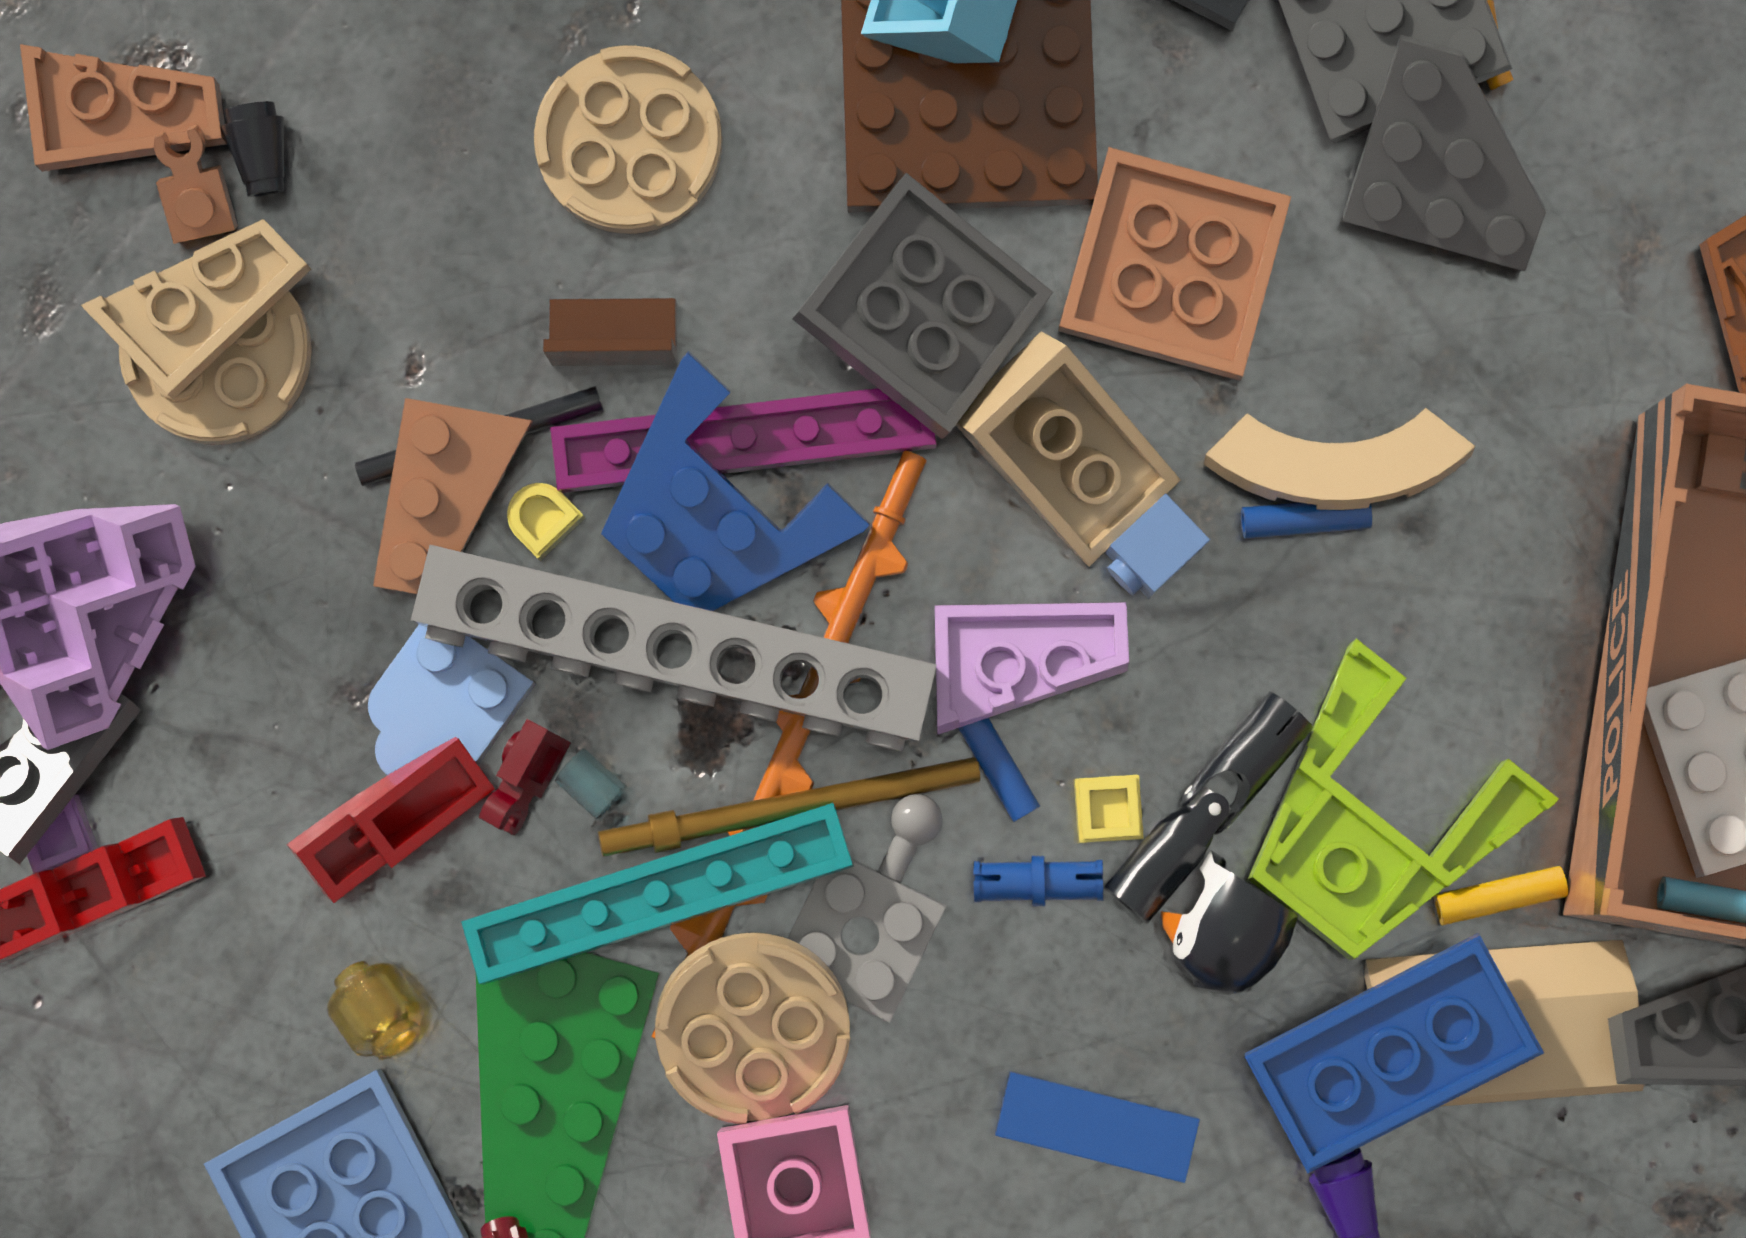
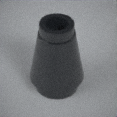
(257, 146)

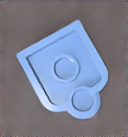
(442, 694)

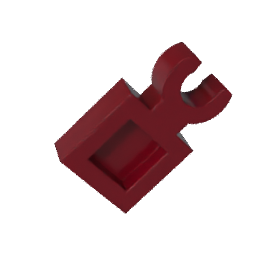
(526, 771)

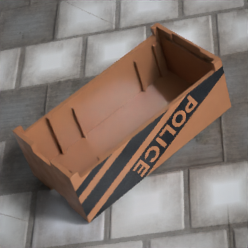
(1669, 616)

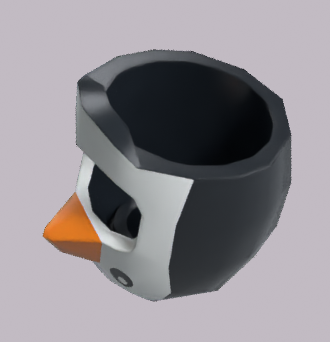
(1231, 932)

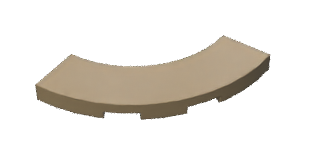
(1339, 473)

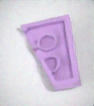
(1022, 654)

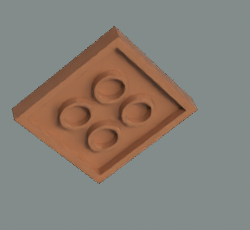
(1174, 264)

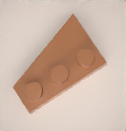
(112, 111)

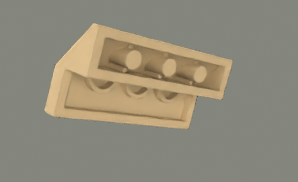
(1567, 1003)

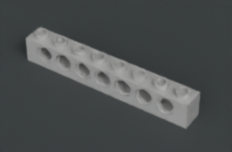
(455, 577)

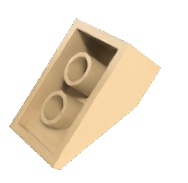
(1066, 447)

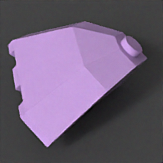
(84, 610)

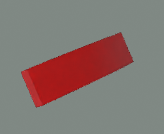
(96, 887)

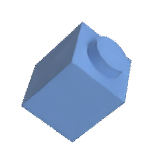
(1155, 548)

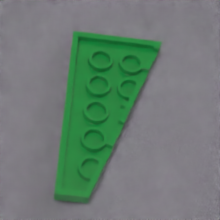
(554, 1085)

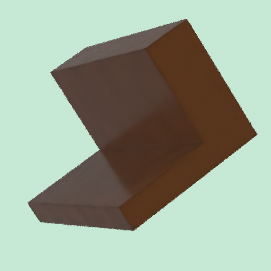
(612, 332)

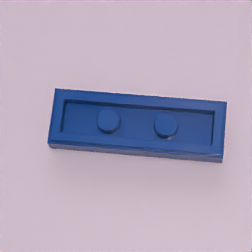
(1097, 1127)

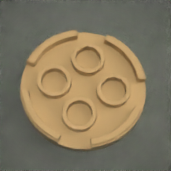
(628, 139)
(242, 389)
(752, 1028)

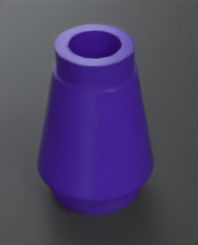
(1348, 1195)

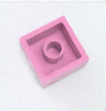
(795, 1177)

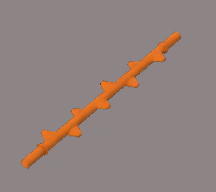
(842, 611)

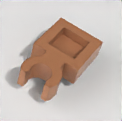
(194, 197)

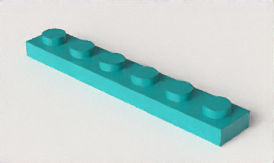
(657, 894)

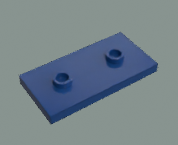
(1393, 1053)

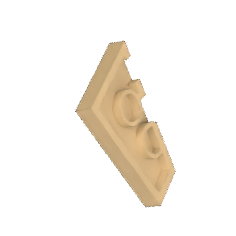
(198, 308)

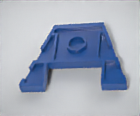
(694, 526)

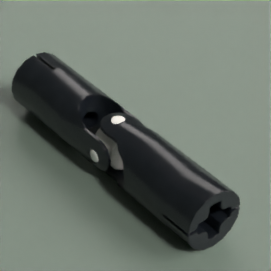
(1185, 835)

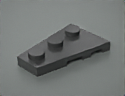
(1685, 1036)

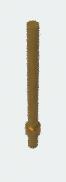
(666, 830)

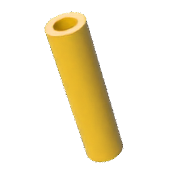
(1500, 895)

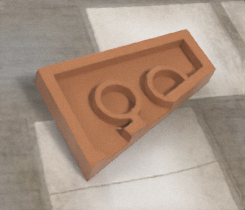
(440, 484)

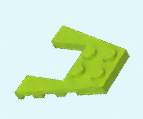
(1345, 864)

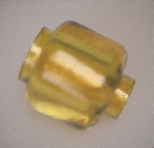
(375, 1009)

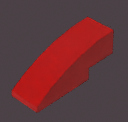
(390, 818)

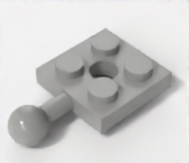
(901, 914)

